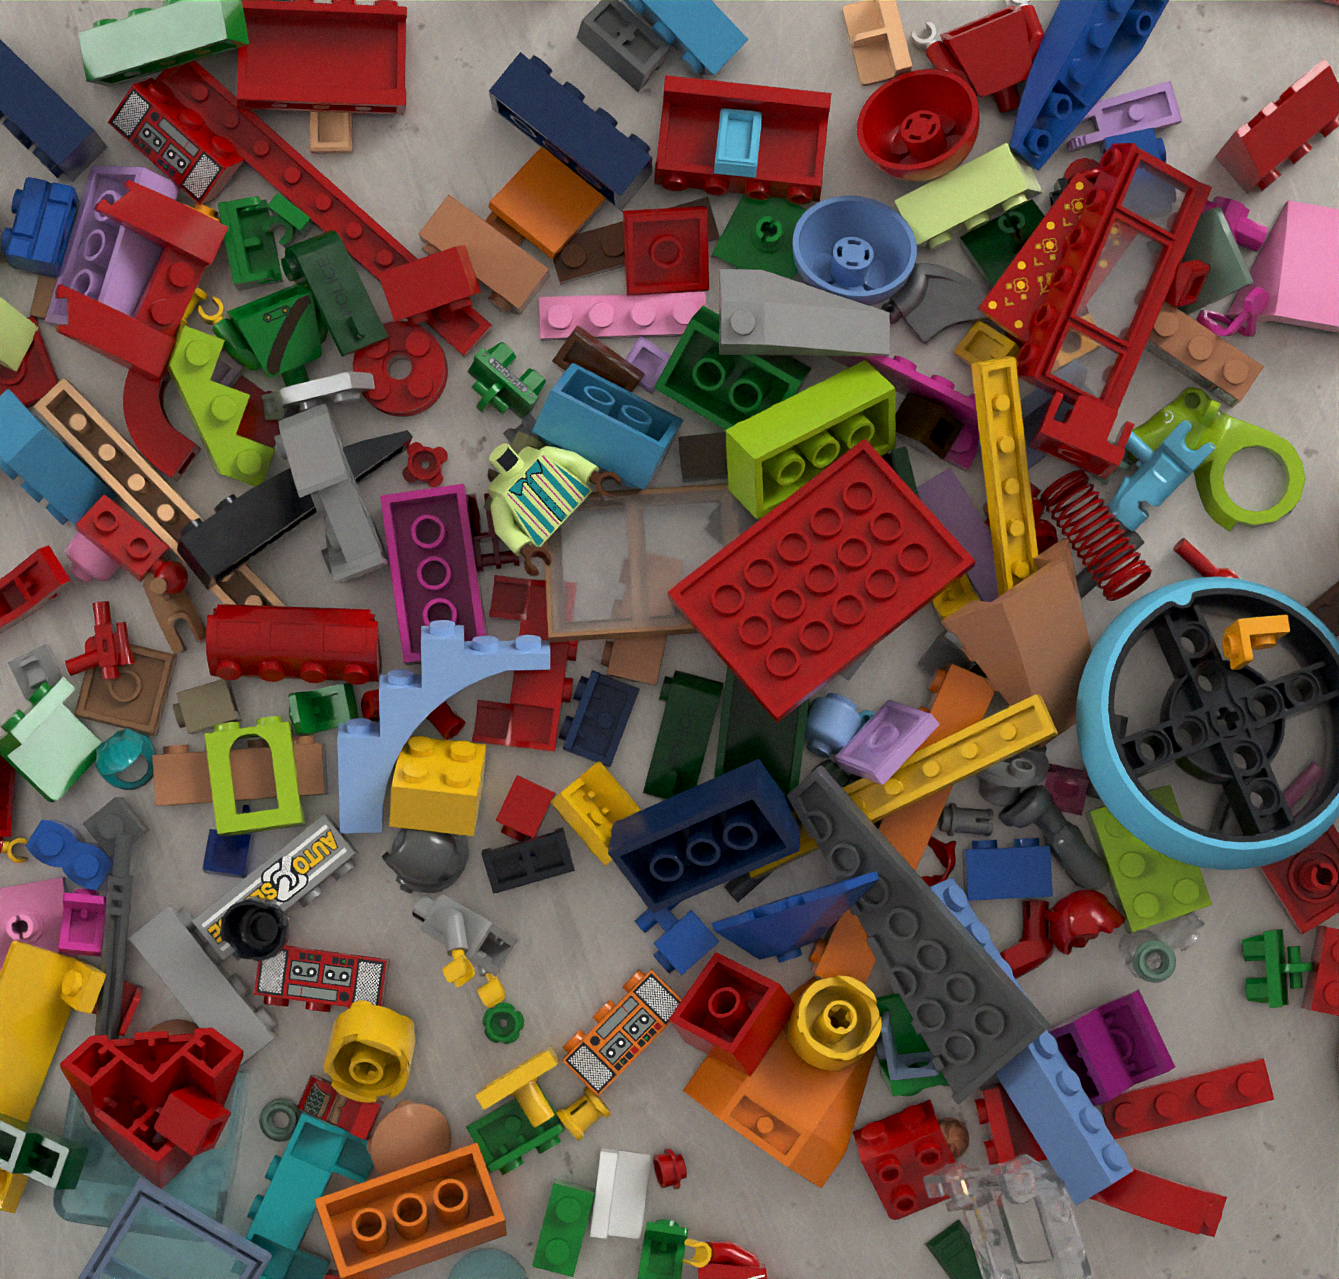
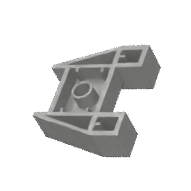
(323, 471)

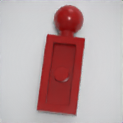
(131, 544)

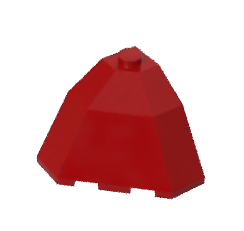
(130, 1080)

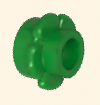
(506, 1012)

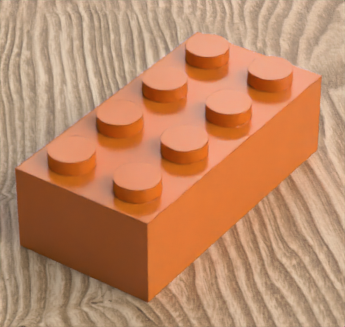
(412, 1216)

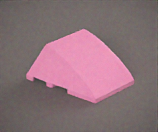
(1298, 269)

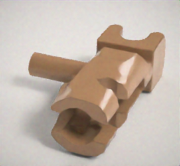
(171, 608)

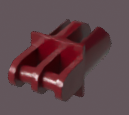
(490, 559)

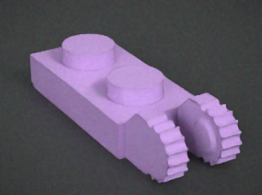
(1128, 113)

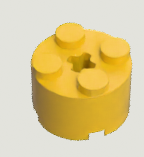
(856, 1029)
(370, 1052)

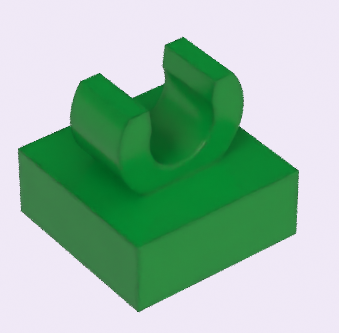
(288, 216)

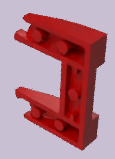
(147, 337)

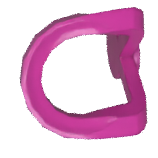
(1253, 305)

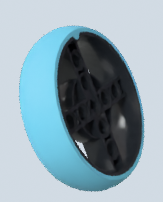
(1117, 764)

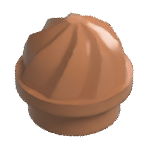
(955, 1135)

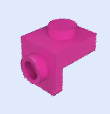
(82, 923)

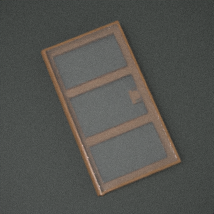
(627, 552)

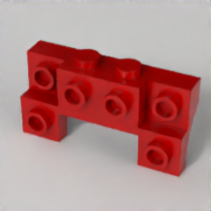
(536, 695)

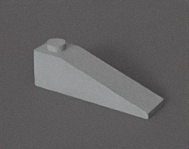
(785, 317)

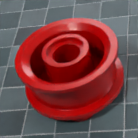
(420, 387)

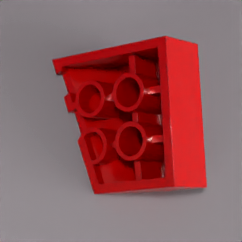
(1283, 129)

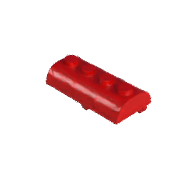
(293, 643)

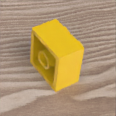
(438, 785)

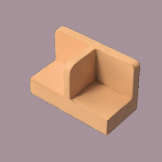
(877, 40)

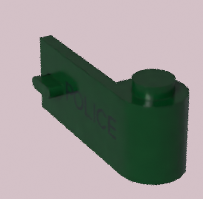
(337, 290)
(682, 733)

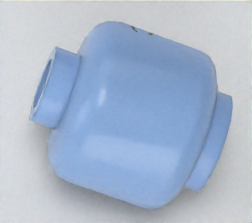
(831, 724)

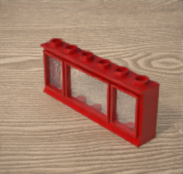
(1112, 277)

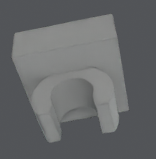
(34, 669)

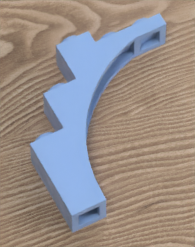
(405, 699)

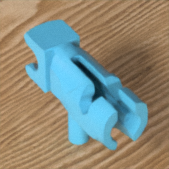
(1157, 474)

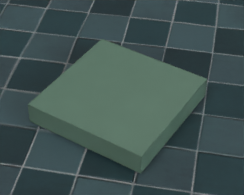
(1216, 246)

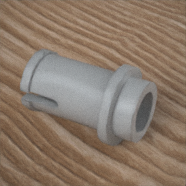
(964, 820)

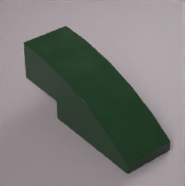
(40, 1154)

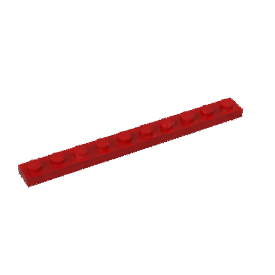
(310, 191)

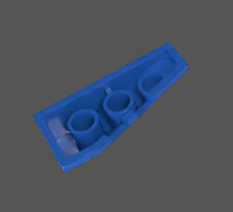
(793, 921)

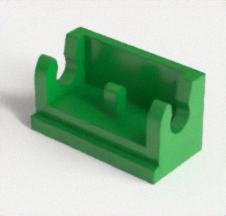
(249, 250)

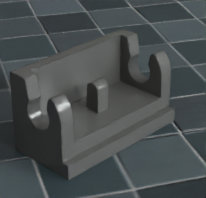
(623, 42)

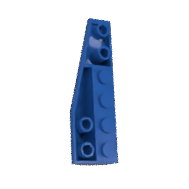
(1075, 66)

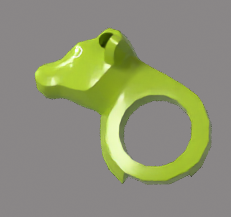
(1229, 437)

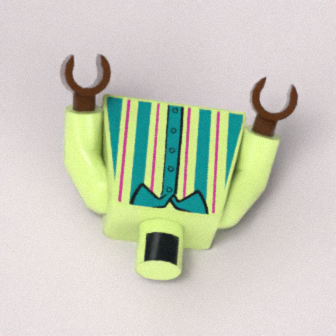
(538, 494)

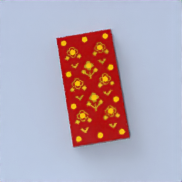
(1027, 278)

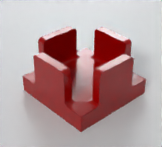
(1082, 436)

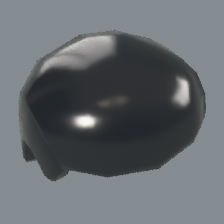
(255, 928)

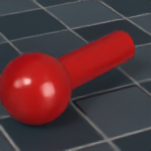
(1200, 562)

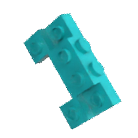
(296, 1180)

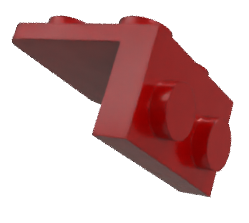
(1005, 1127)
(901, 1153)

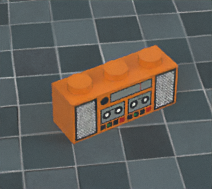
(621, 1031)

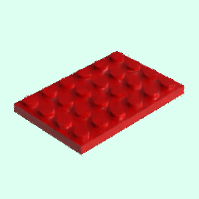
(821, 580)

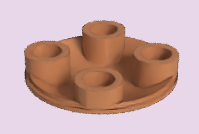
(408, 1137)

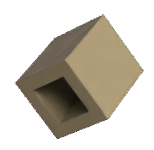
(206, 706)

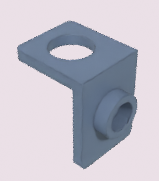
(899, 1064)

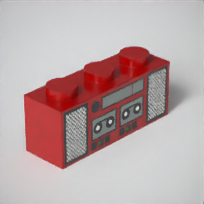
(176, 140)
(321, 978)

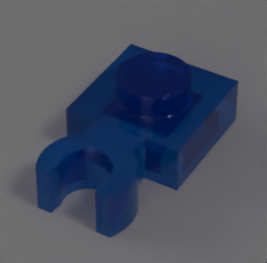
(228, 854)

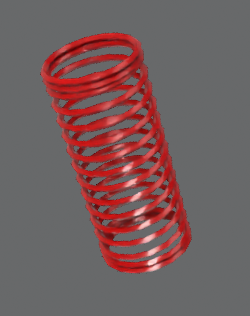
(1119, 576)

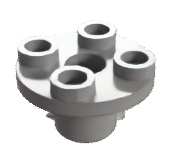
(1003, 781)

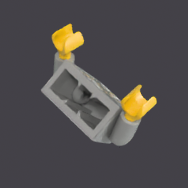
(468, 940)

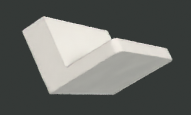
(620, 1194)

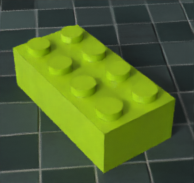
(806, 433)

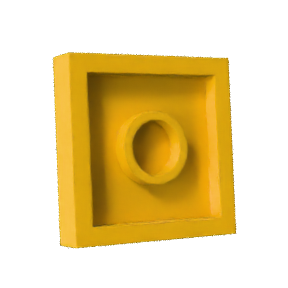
(522, 1084)

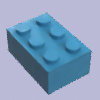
(607, 426)

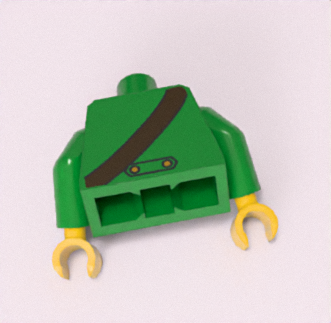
(273, 333)

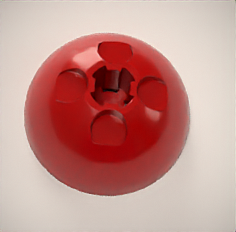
(919, 125)

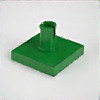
(760, 236)

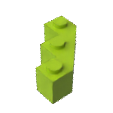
(215, 407)

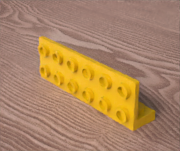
(35, 1004)

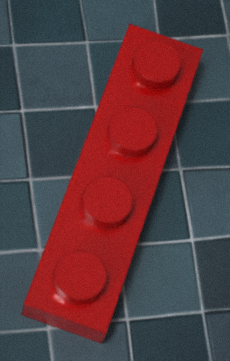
(1187, 1098)

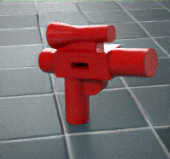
(105, 648)

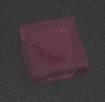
(1067, 788)

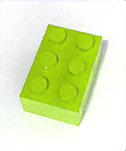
(1142, 880)

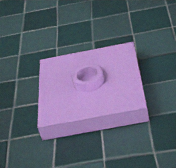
(886, 741)

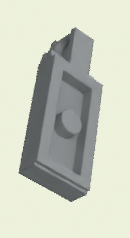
(304, 396)

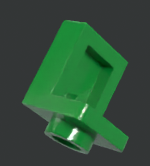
(322, 708)
(662, 1250)

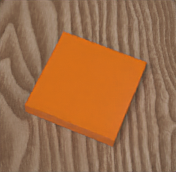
(546, 202)

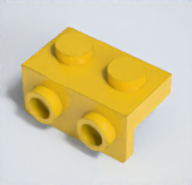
(593, 806)

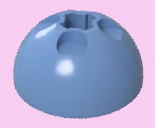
(854, 248)

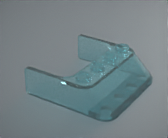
(109, 1178)

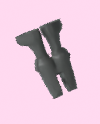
(1065, 839)

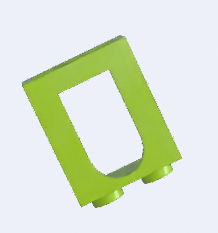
(218, 749)

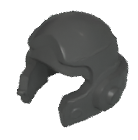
(427, 860)

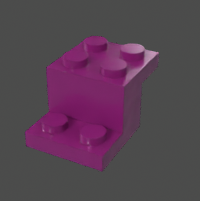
(1113, 1047)

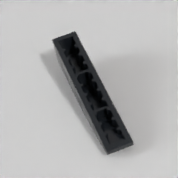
(268, 513)

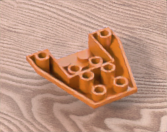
(786, 1104)

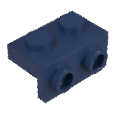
(599, 718)

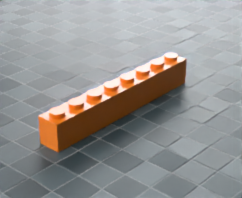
(956, 703)

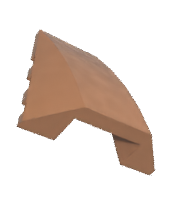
(1031, 637)

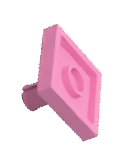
(32, 915)

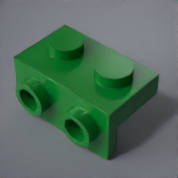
(509, 1134)

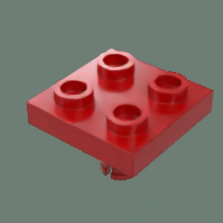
(1308, 882)

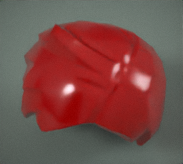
(1081, 918)

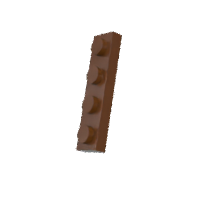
(603, 248)

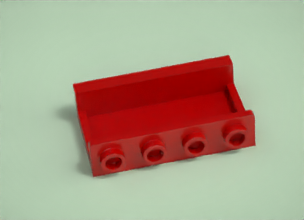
(323, 57)
(789, 142)

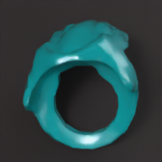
(119, 753)

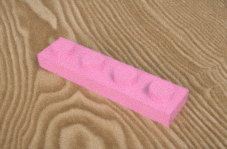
(618, 315)

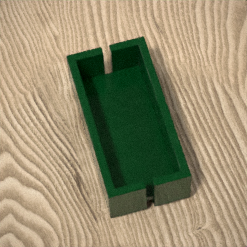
(752, 734)

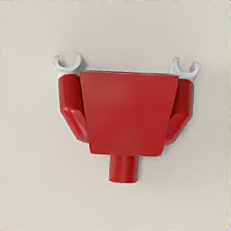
(990, 51)

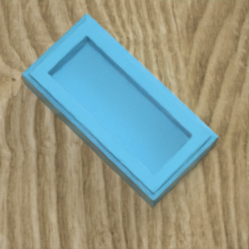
(738, 142)

